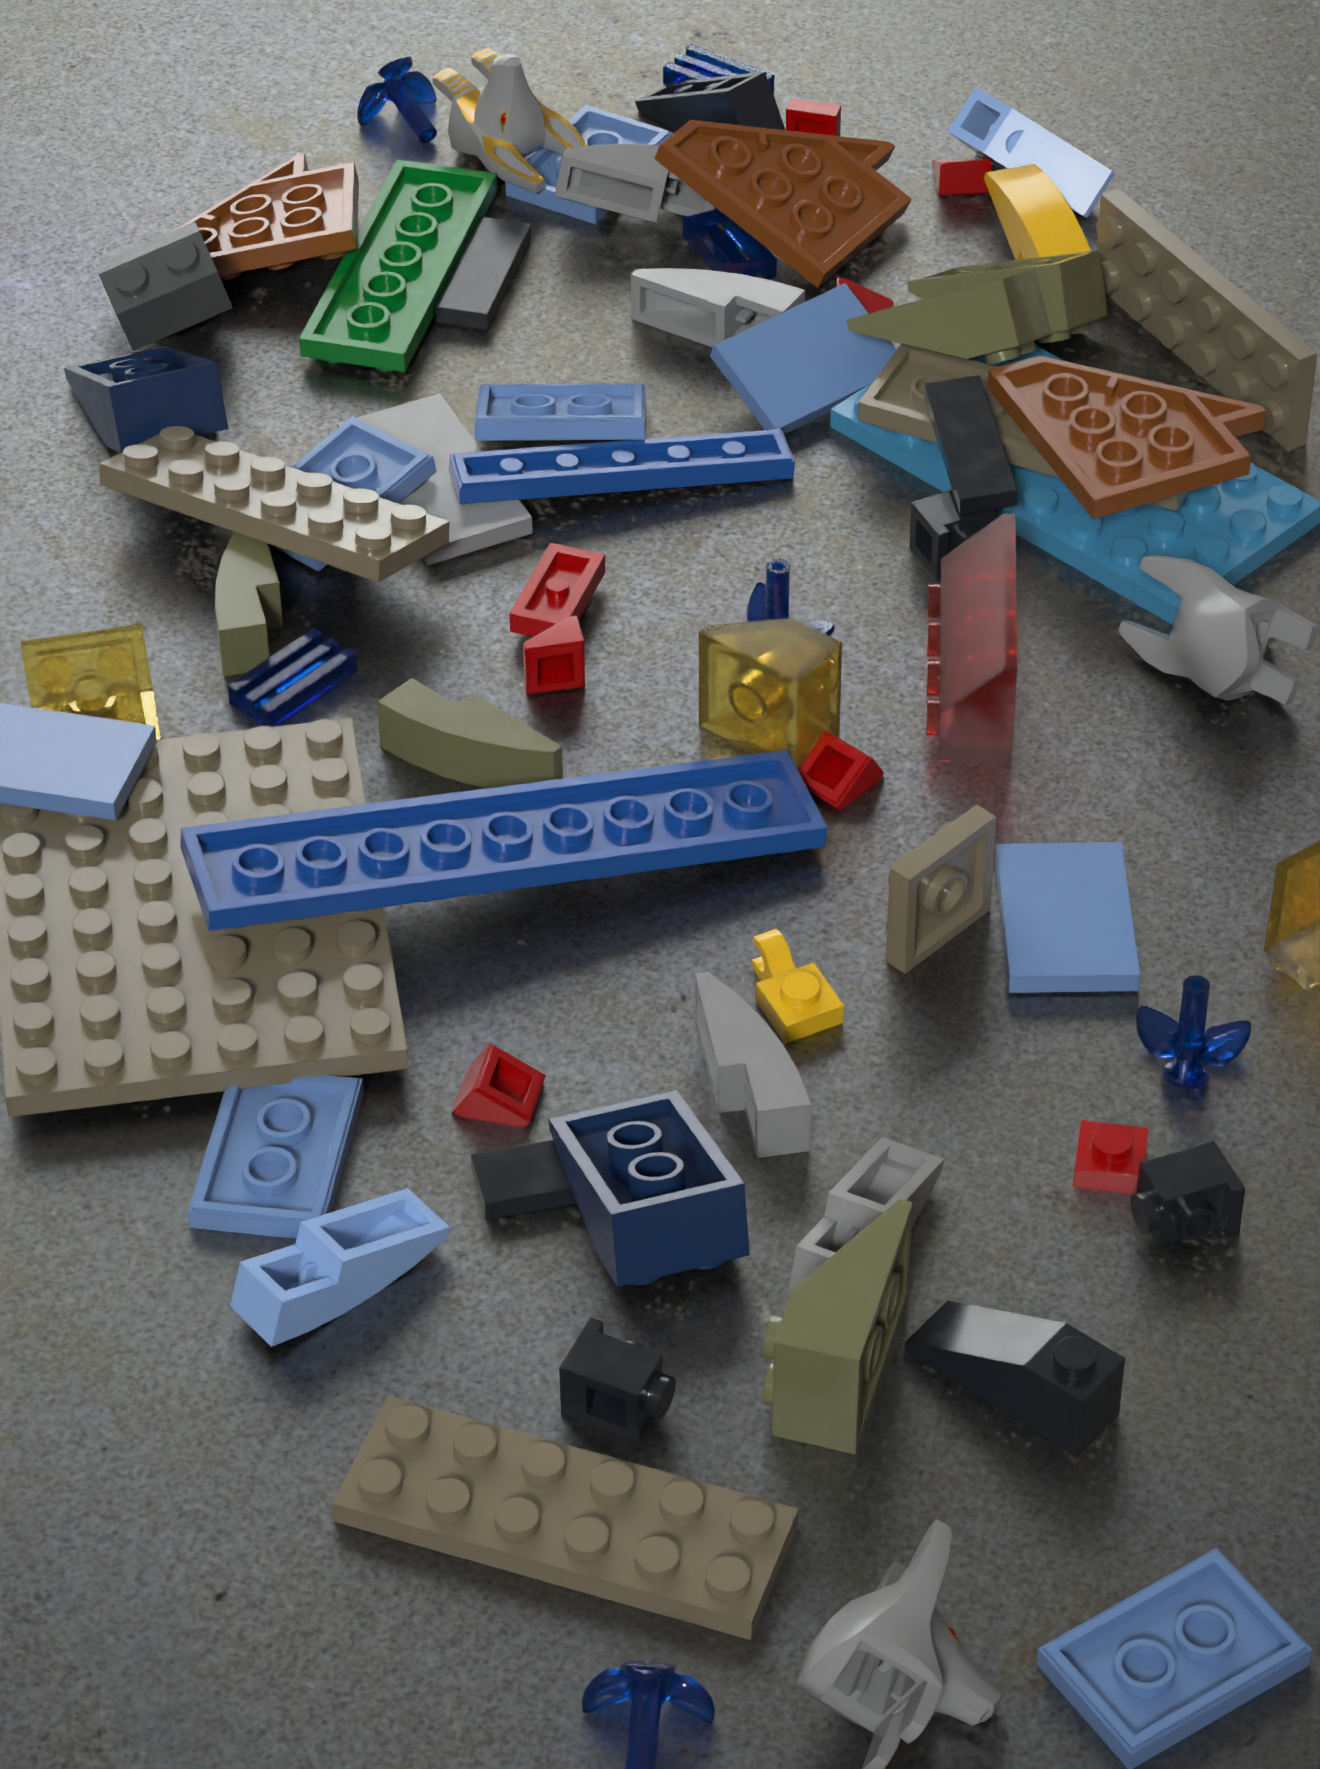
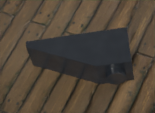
(723, 99)
(1026, 1368)

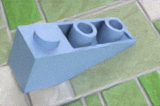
(1016, 141)

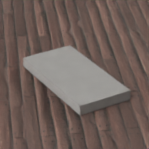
(439, 432)

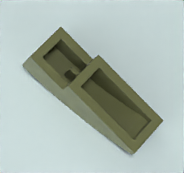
(246, 604)
(464, 739)

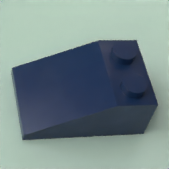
(147, 391)
(652, 1188)

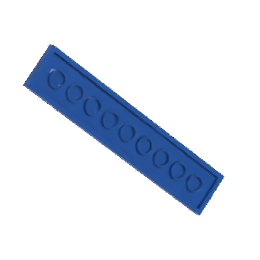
(499, 839)

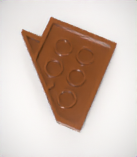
(793, 191)
(283, 218)
(1124, 436)

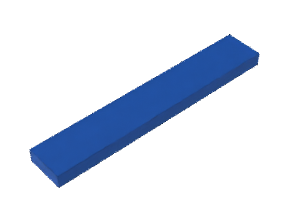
(620, 466)

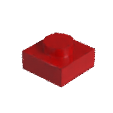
(813, 117)
(1109, 1156)

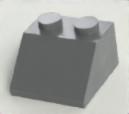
(163, 286)

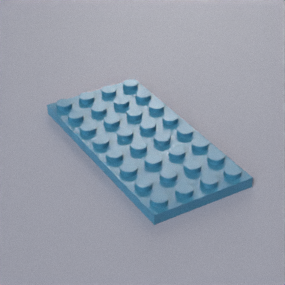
(1221, 526)

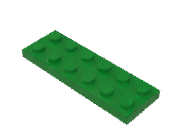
(401, 264)

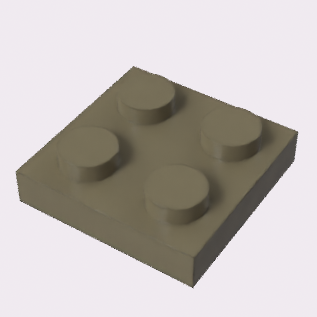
(940, 888)

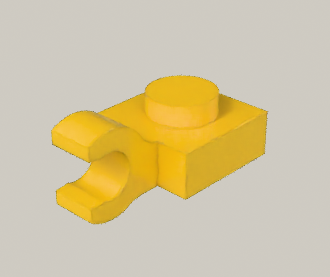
(792, 998)

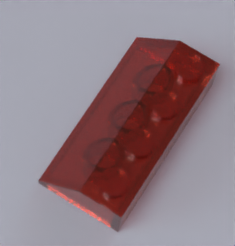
(974, 647)

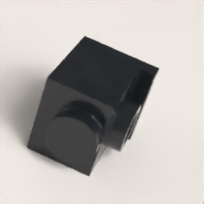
(940, 528)
(1188, 1195)
(614, 1383)

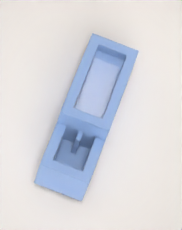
(335, 1264)

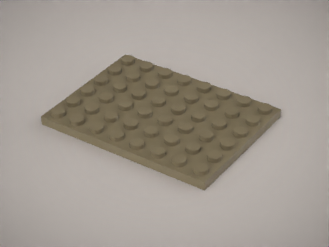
(122, 984)

